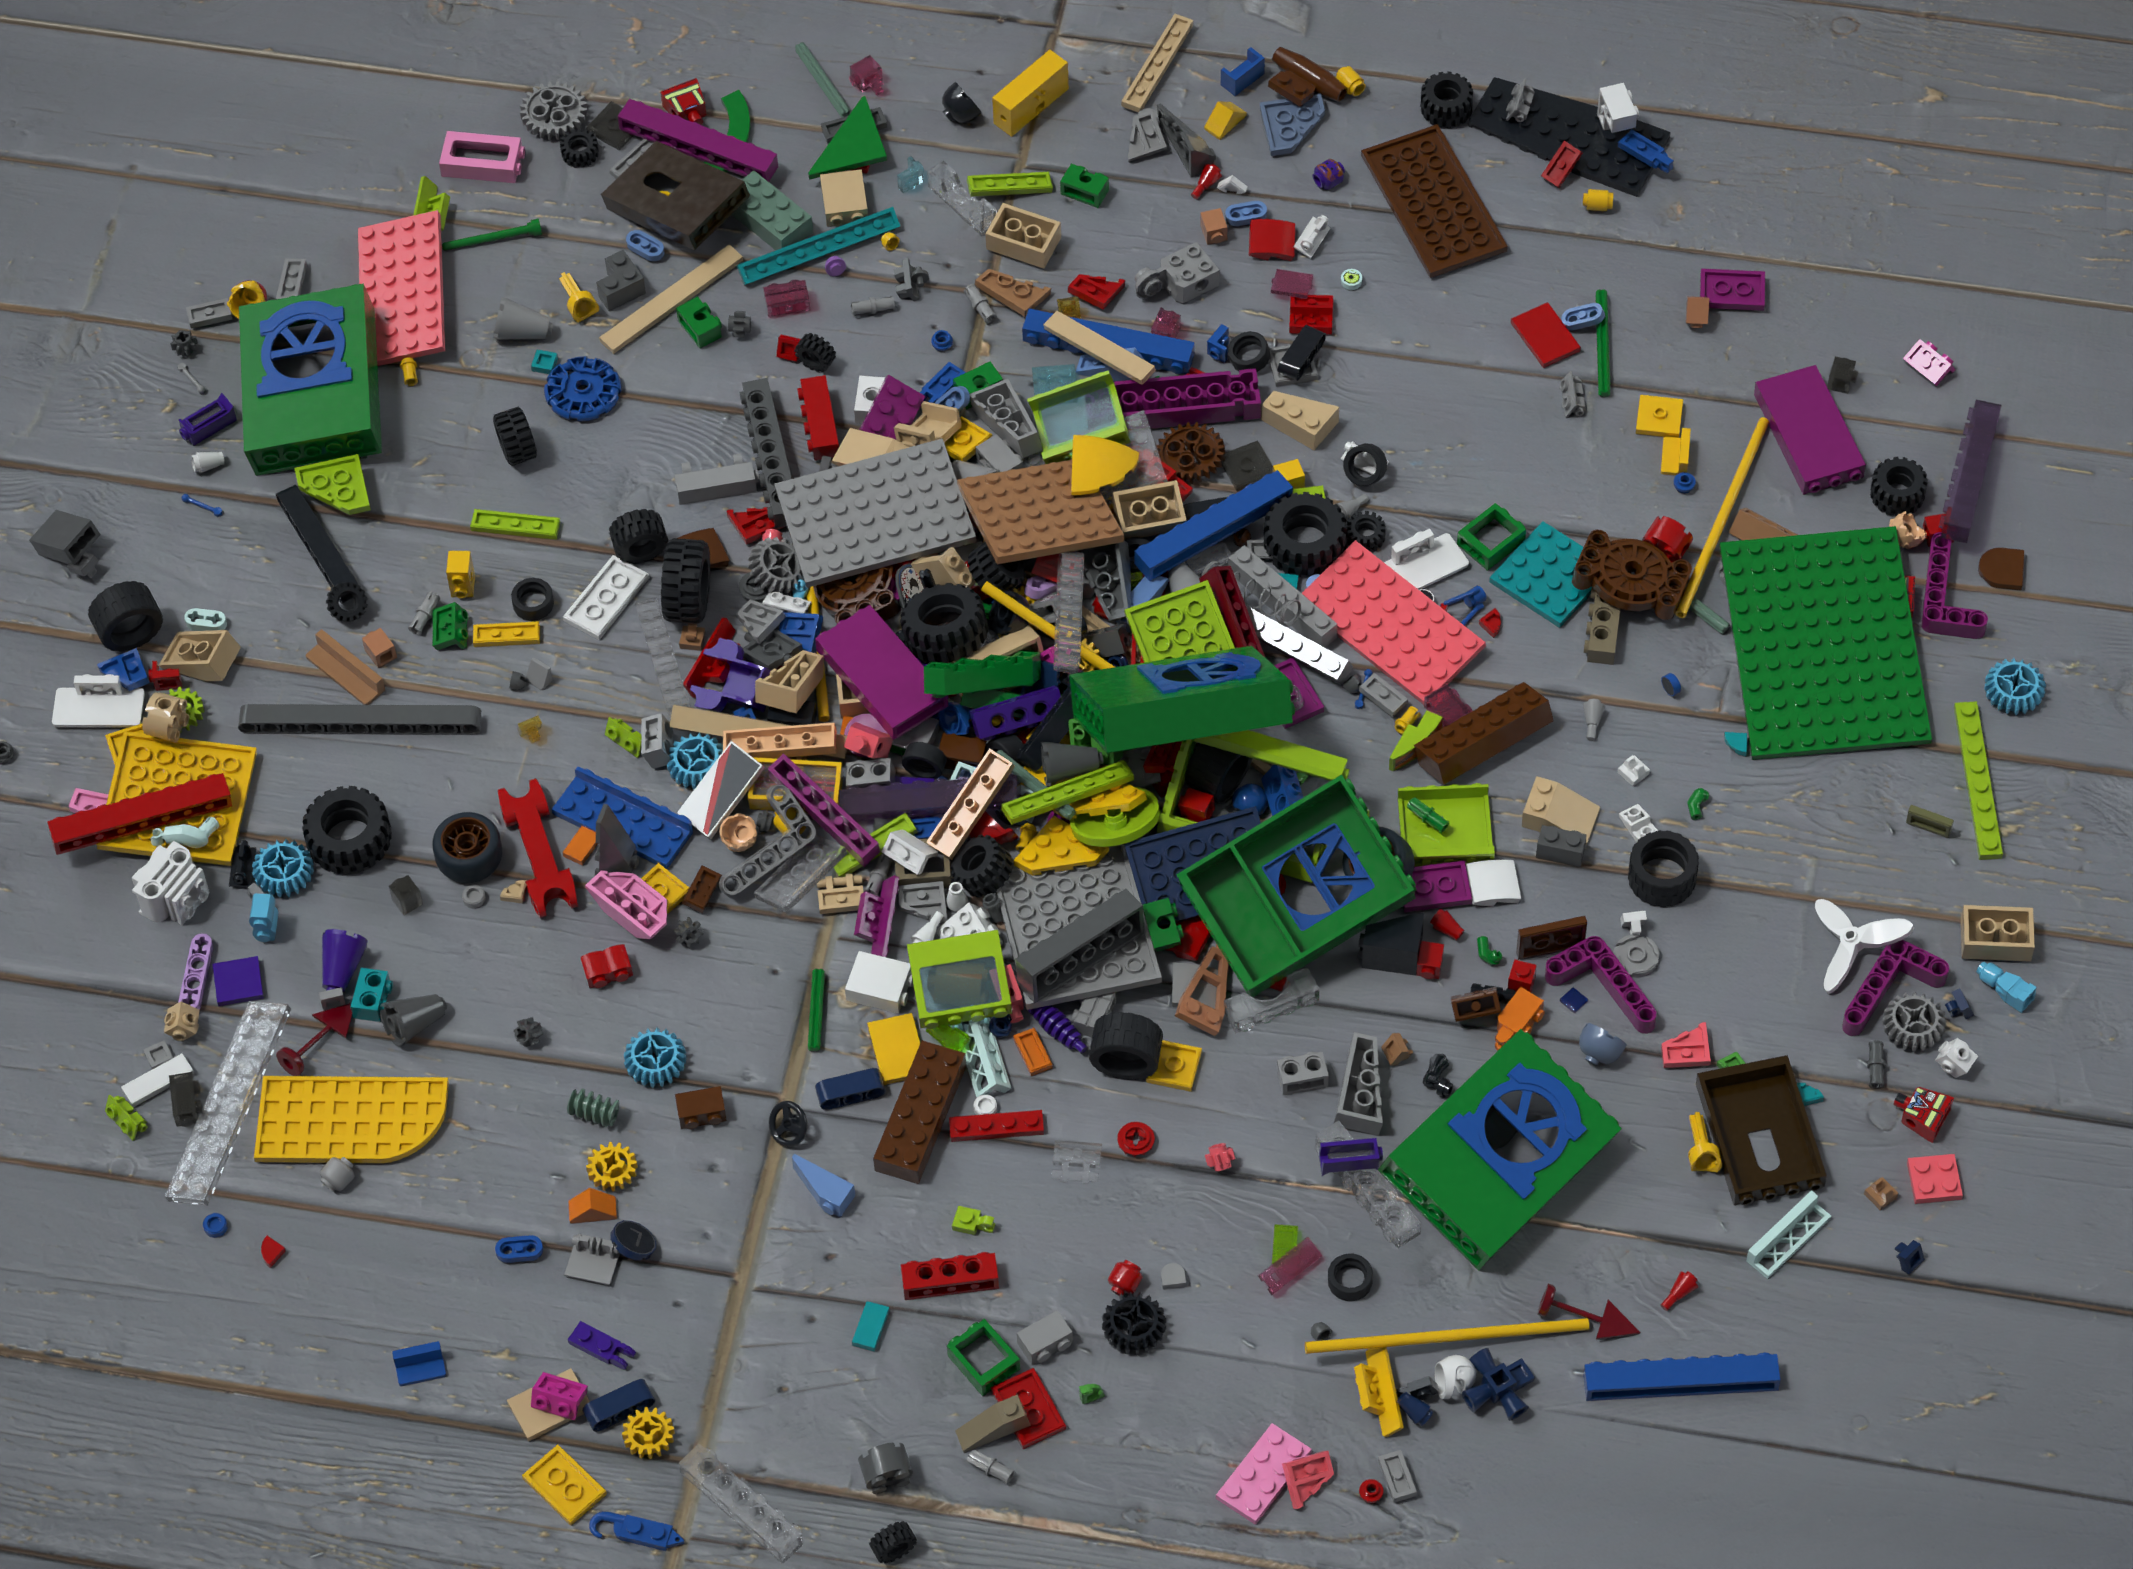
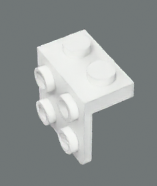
(967, 921)

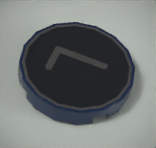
(633, 1240)

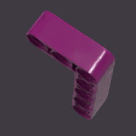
(1944, 615)
(1608, 978)
(1883, 979)

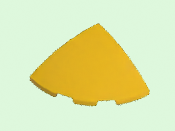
(1099, 463)

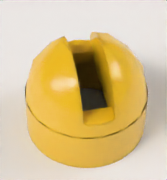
(890, 241)

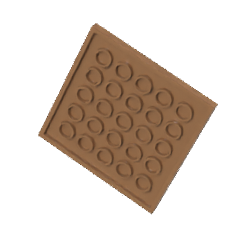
(1034, 514)

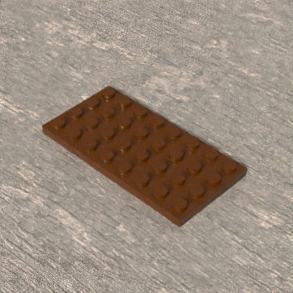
(1434, 201)

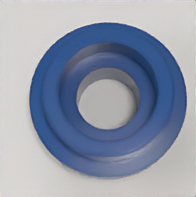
(939, 336)
(1684, 487)

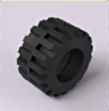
(1446, 112)
(515, 436)
(1898, 472)
(638, 536)
(984, 568)
(981, 866)

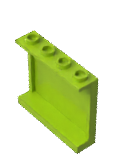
(1469, 827)

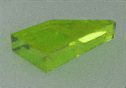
(1284, 1239)

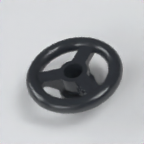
(791, 1122)

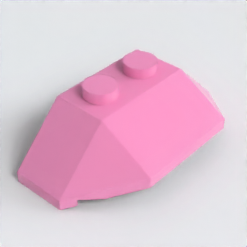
(629, 902)

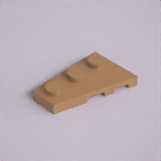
(1010, 292)

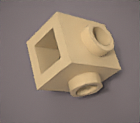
(181, 1021)

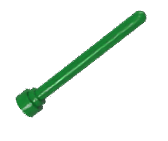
(532, 228)

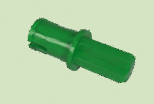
(1428, 815)

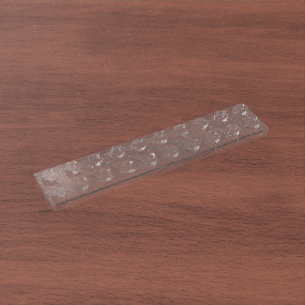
(228, 1103)

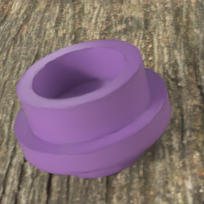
(835, 266)

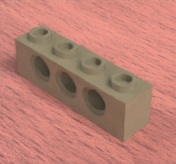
(1601, 650)

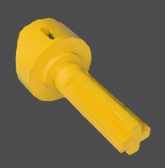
(581, 303)
(1703, 1155)

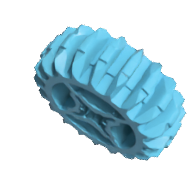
(2002, 680)
(693, 755)
(297, 868)
(667, 1050)

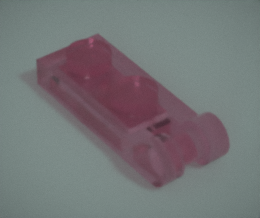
(1290, 1265)

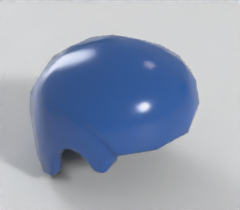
(1250, 796)

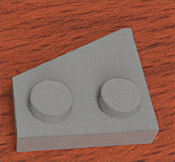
(1145, 137)
(760, 619)
(923, 900)

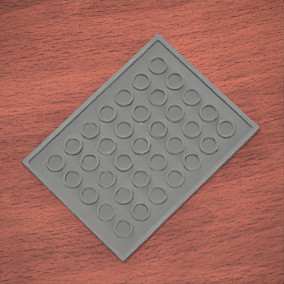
(875, 513)
(1046, 902)

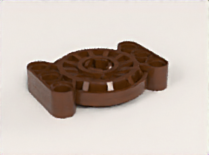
(1609, 569)
(872, 588)

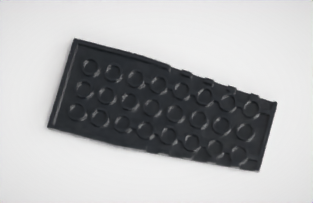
(1562, 119)

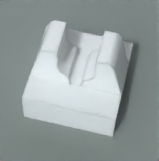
(1633, 770)
(1633, 921)

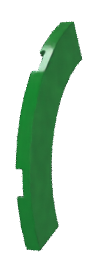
(738, 118)

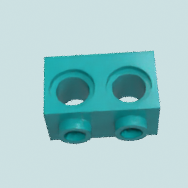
(366, 994)

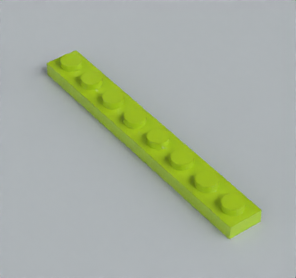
(1978, 780)

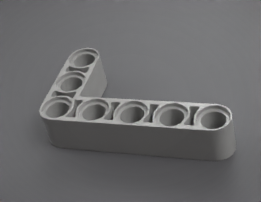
(774, 846)

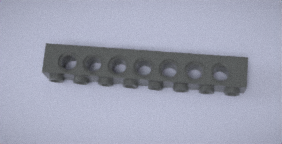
(766, 443)

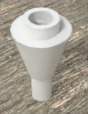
(928, 931)

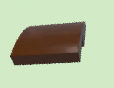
(718, 556)

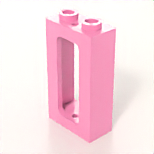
(481, 169)

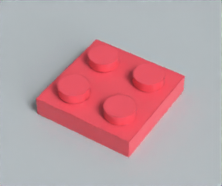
(1934, 1178)

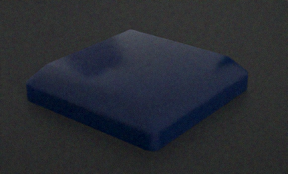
(1573, 1000)

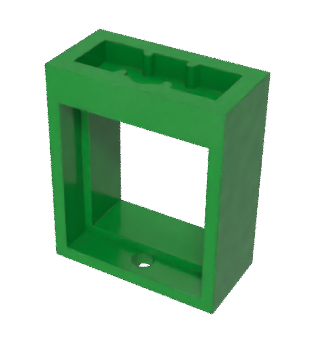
(1477, 550)
(995, 1375)

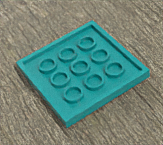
(1542, 574)

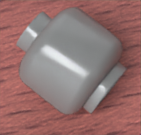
(337, 1174)

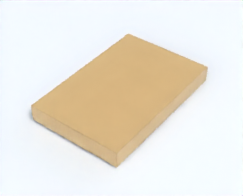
(535, 1421)

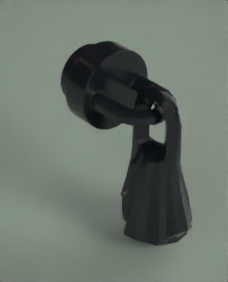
(1437, 1065)

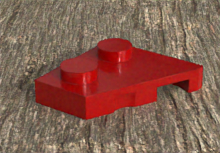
(1095, 289)

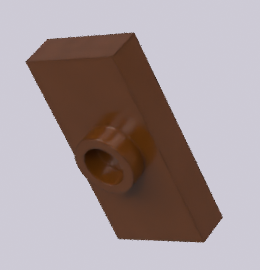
(701, 889)

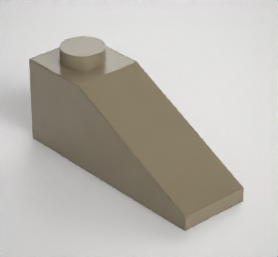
(993, 1424)

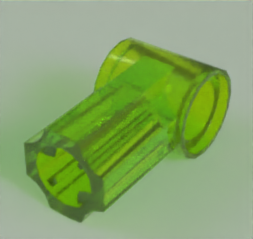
(950, 1037)

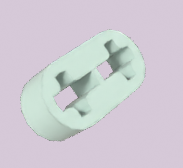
(205, 620)

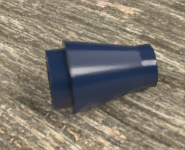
(1416, 1409)

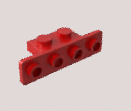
(707, 668)

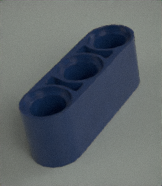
(850, 1088)
(618, 1405)

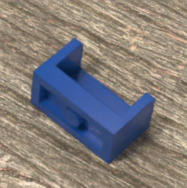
(1244, 74)

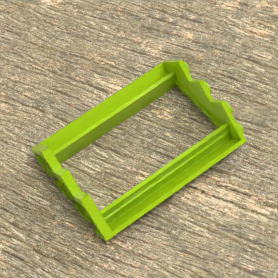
(1264, 749)

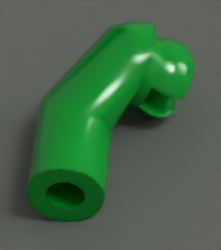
(1698, 796)
(1487, 955)

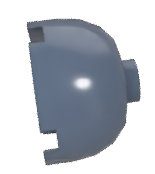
(1600, 1045)

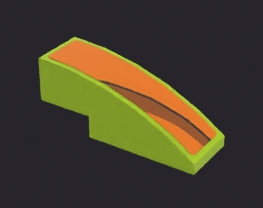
(1405, 750)

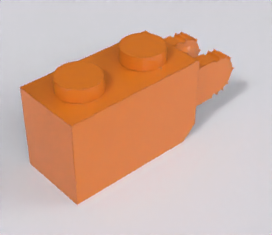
(1518, 1014)

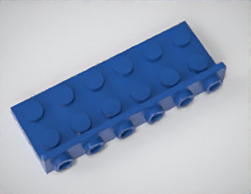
(652, 828)

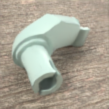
(185, 834)

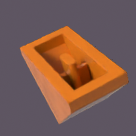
(592, 1206)

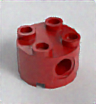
(1669, 537)

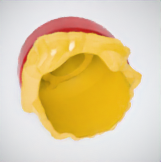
(244, 294)

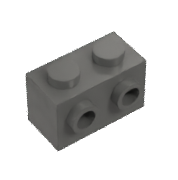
(1561, 845)

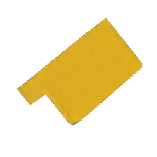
(1675, 453)

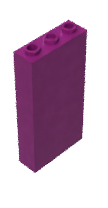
(1809, 429)
(879, 671)

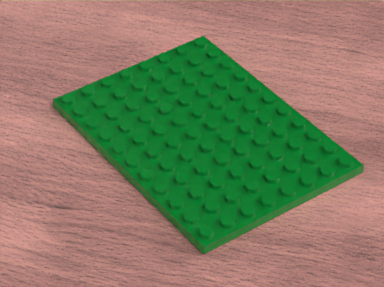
(1824, 643)

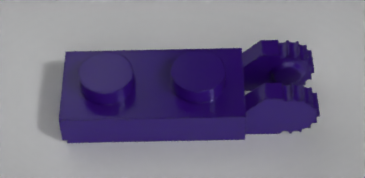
(600, 1345)

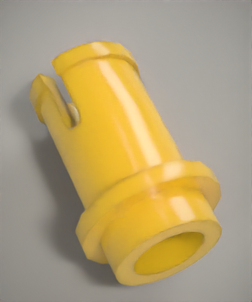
(409, 366)
(1408, 718)
(1027, 832)

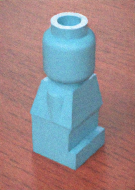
(2008, 986)

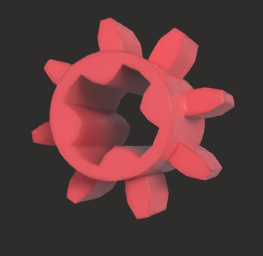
(1220, 1157)

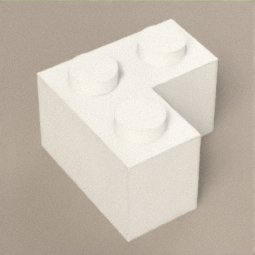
(1616, 108)

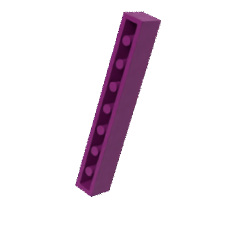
(696, 140)

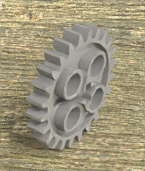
(553, 110)

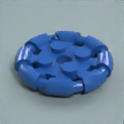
(587, 398)

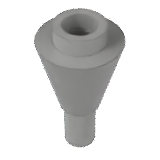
(1351, 506)
(1593, 712)

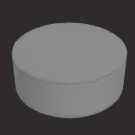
(473, 896)

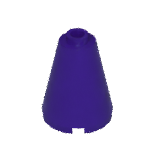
(340, 957)

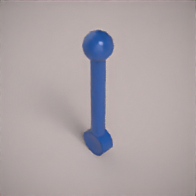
(217, 511)
(1359, 703)

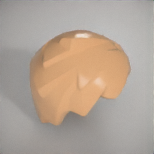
(1907, 530)
(738, 832)

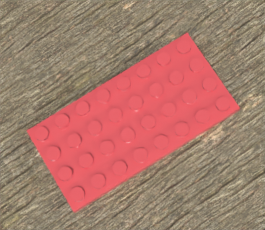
(405, 283)
(1393, 622)

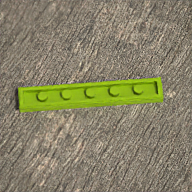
(1067, 792)

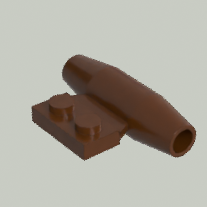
(1303, 78)

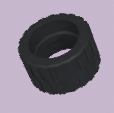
(125, 616)
(1216, 771)
(1667, 846)
(1126, 1046)

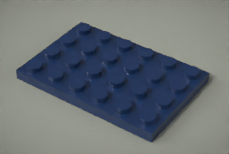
(1163, 855)

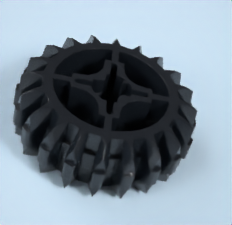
(1150, 1329)

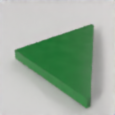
(853, 145)

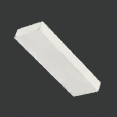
(155, 1080)

